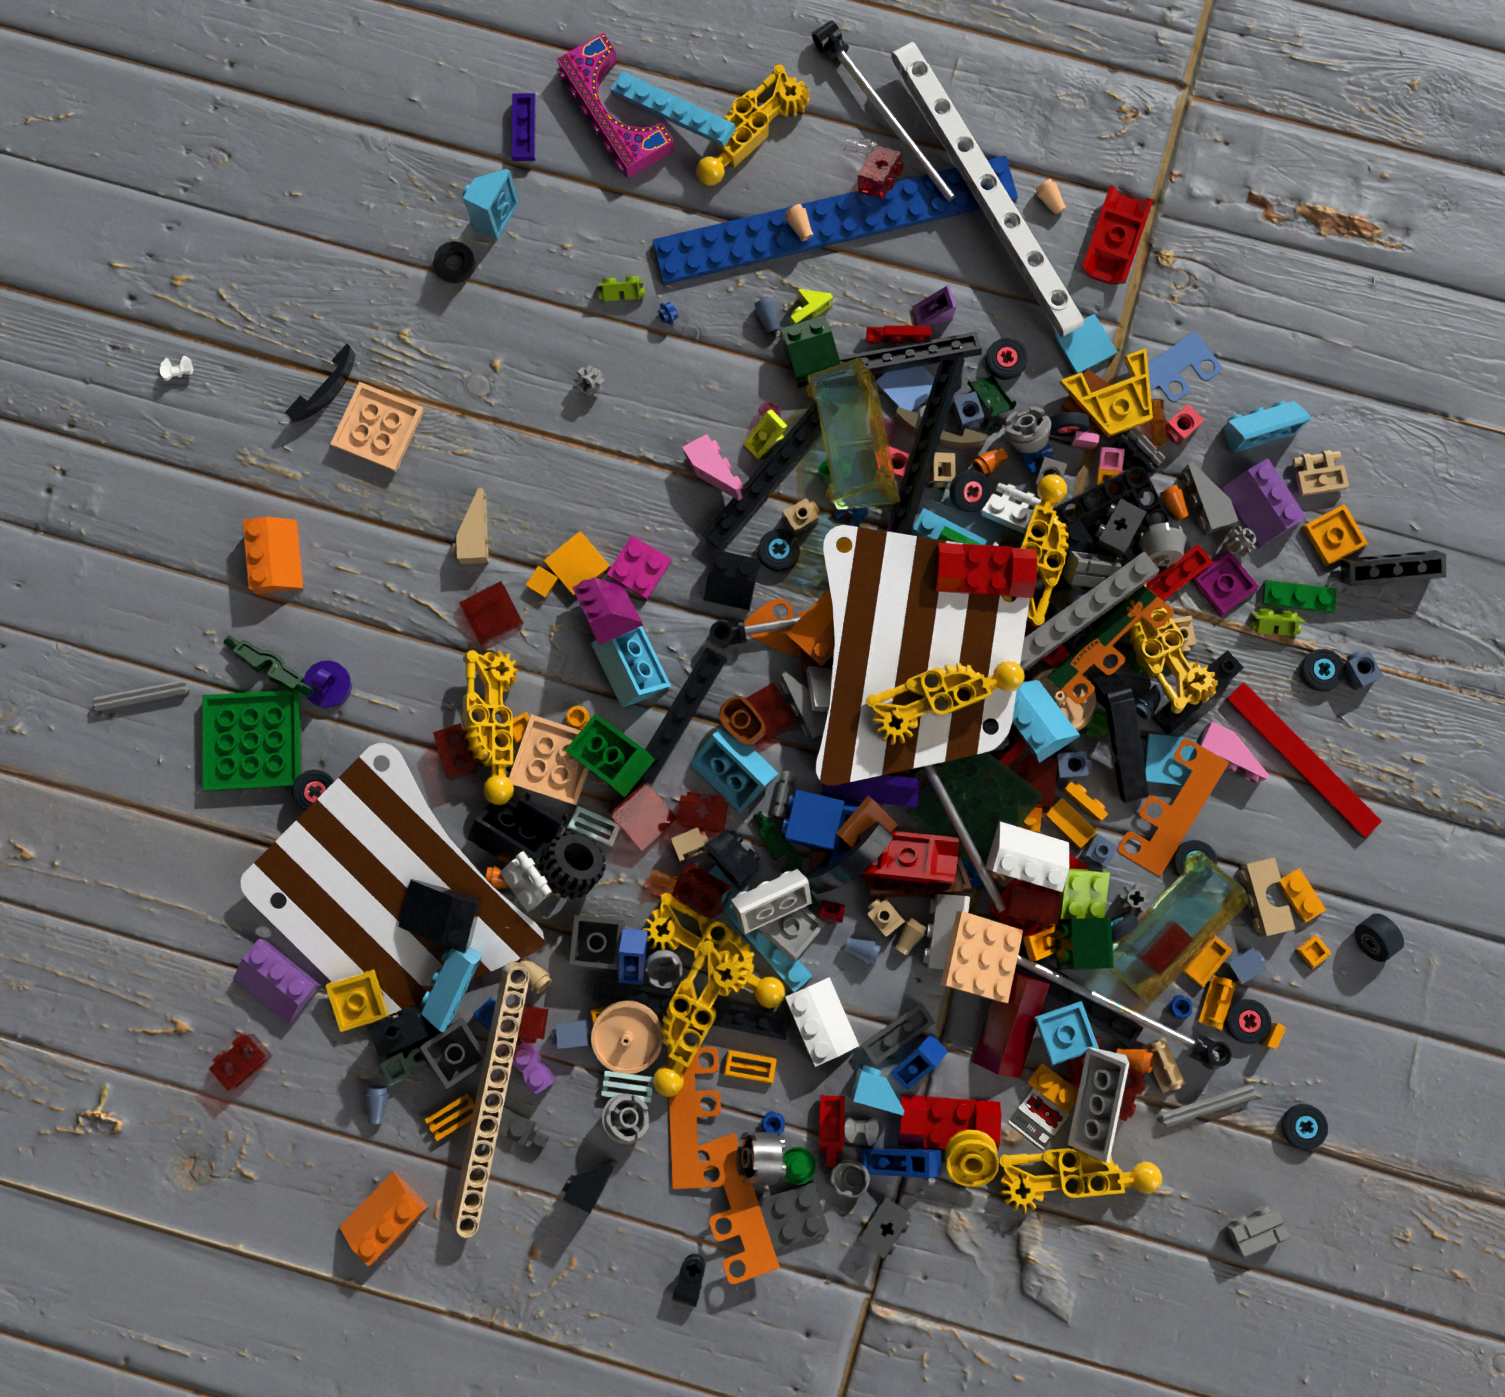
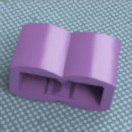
(535, 1073)

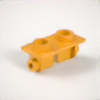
(1217, 1002)

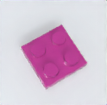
(639, 567)

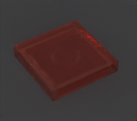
(643, 816)

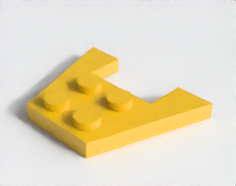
(1118, 405)

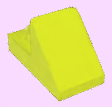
(813, 303)
(765, 435)

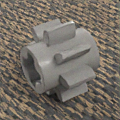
(589, 380)
(1241, 541)
(1138, 894)

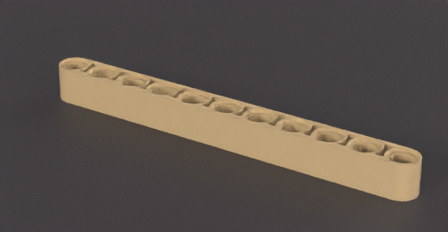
(492, 1110)

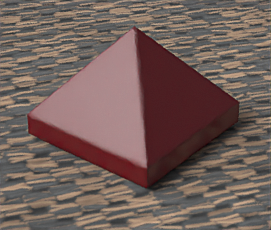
(831, 912)

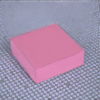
(1085, 440)
(1111, 459)

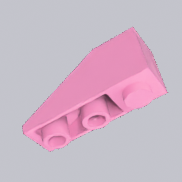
(709, 466)
(1230, 747)

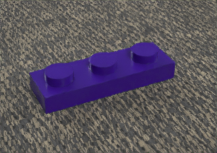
(523, 126)

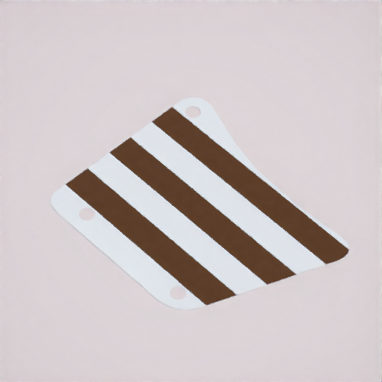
(896, 628)
(349, 877)

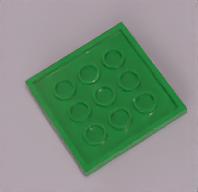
(251, 740)

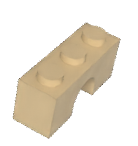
(1268, 918)

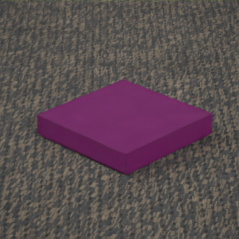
(1225, 583)

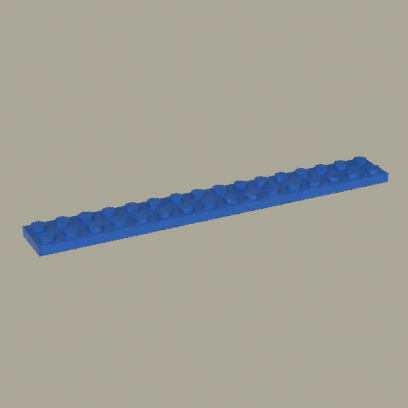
(830, 219)

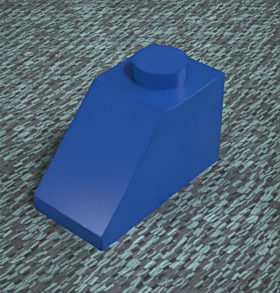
(632, 956)
(919, 1062)

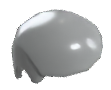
(664, 969)
(850, 1178)

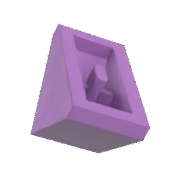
(935, 308)

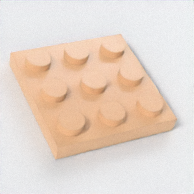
(377, 427)
(545, 765)
(982, 957)

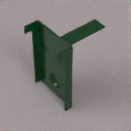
(992, 398)

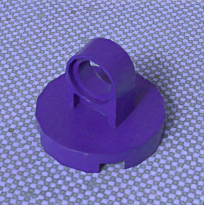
(330, 684)

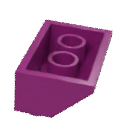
(607, 608)

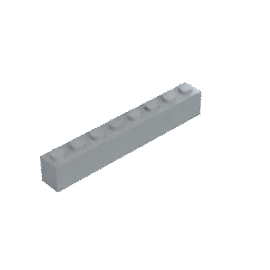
(1087, 609)

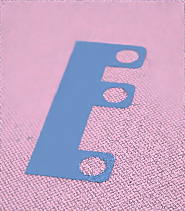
(1167, 365)

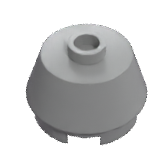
(1028, 430)
(1163, 544)
(625, 1118)

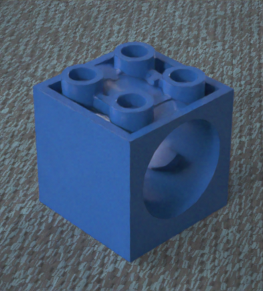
(812, 820)

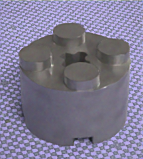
(761, 1158)

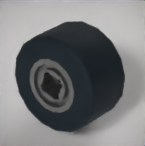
(1379, 937)

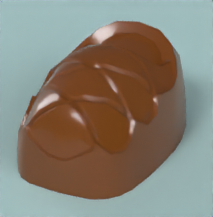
(742, 720)

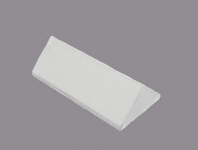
(1099, 1103)

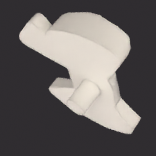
(168, 371)
(868, 1127)

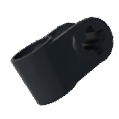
(689, 1283)

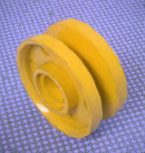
(984, 1157)

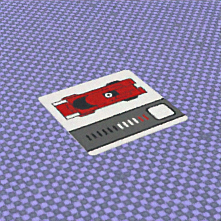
(1038, 1119)

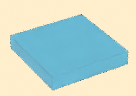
(1086, 345)
(1160, 760)
(1065, 1033)

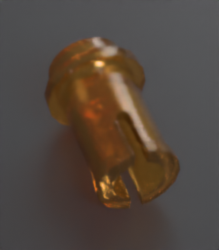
(662, 879)

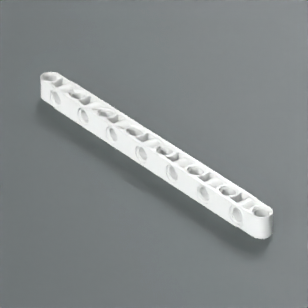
(994, 202)

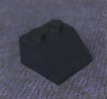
(731, 579)
(587, 1185)

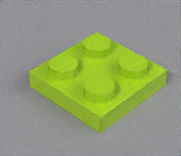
(1084, 894)

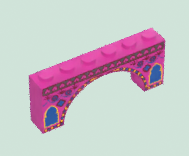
(631, 146)

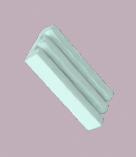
(613, 834)
(606, 1083)

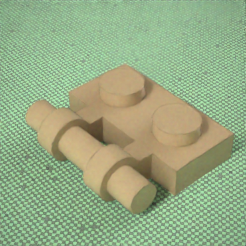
(1320, 480)

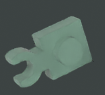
(400, 1067)

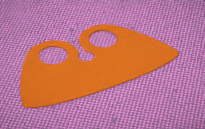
(776, 639)

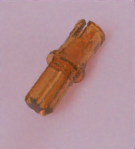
(1158, 423)

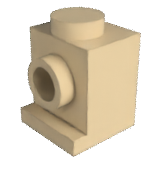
(946, 465)
(797, 523)
(1185, 624)
(689, 843)
(891, 923)

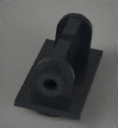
(1134, 455)

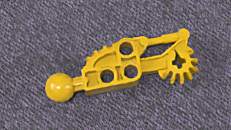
(786, 99)
(1051, 545)
(1152, 639)
(1006, 676)
(482, 734)
(767, 991)
(677, 1023)
(1144, 1177)

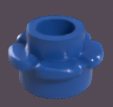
(667, 313)
(1186, 1009)
(777, 1118)

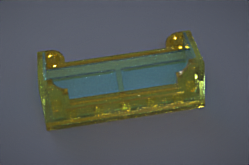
(854, 436)
(1200, 903)

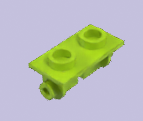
(612, 289)
(1286, 622)

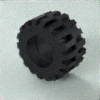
(579, 852)

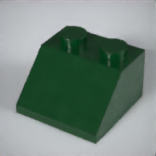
(809, 346)
(1084, 944)

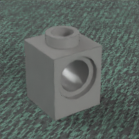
(1047, 463)

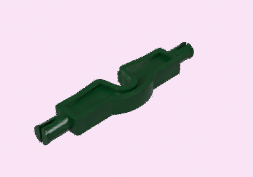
(278, 673)
(778, 848)

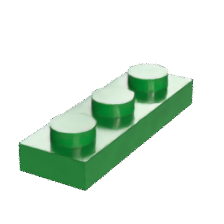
(1299, 596)

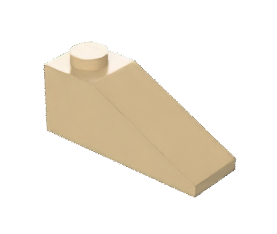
(472, 536)

